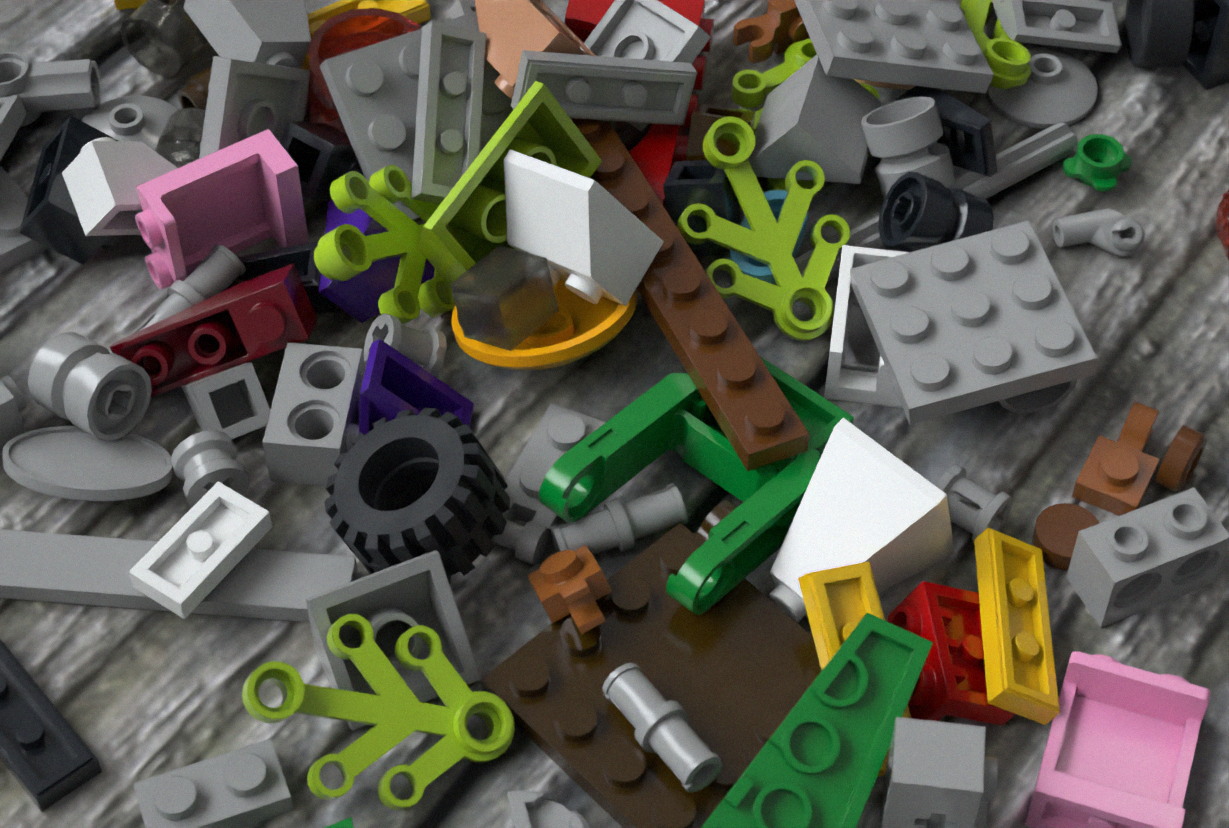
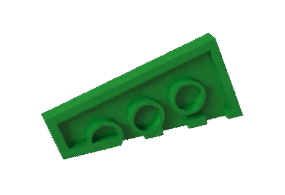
(833, 739)

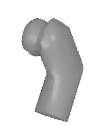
(1101, 228)

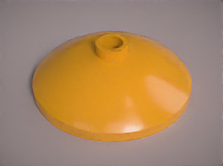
(565, 338)

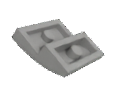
(1060, 23)

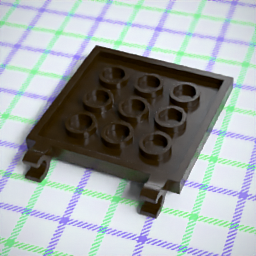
(727, 668)

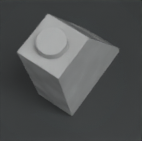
(254, 29)

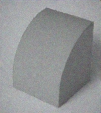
(229, 401)

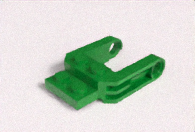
(678, 419)

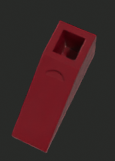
(223, 331)

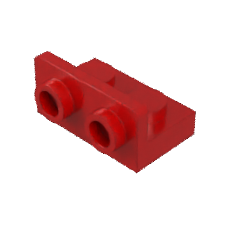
(955, 667)

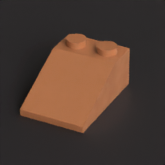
(518, 27)

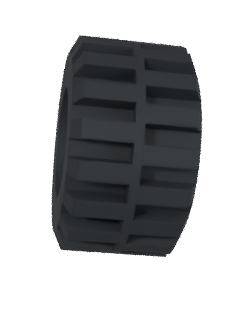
(395, 467)

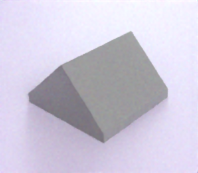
(814, 121)
(392, 603)

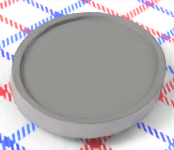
(83, 467)

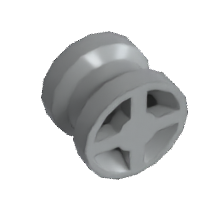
(204, 461)

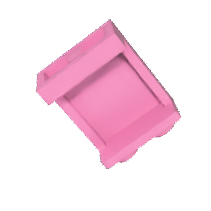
(221, 200)
(1118, 748)

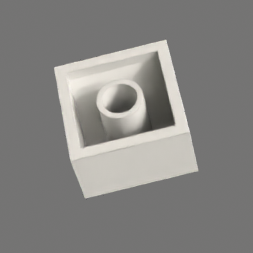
(578, 229)

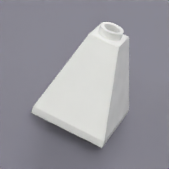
(861, 510)

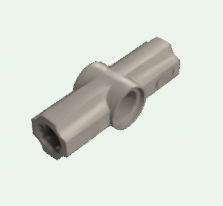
(50, 84)

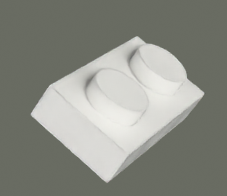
(200, 549)

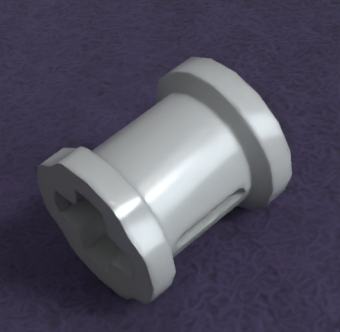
(421, 347)
(992, 507)

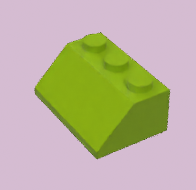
(474, 212)

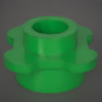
(1098, 162)

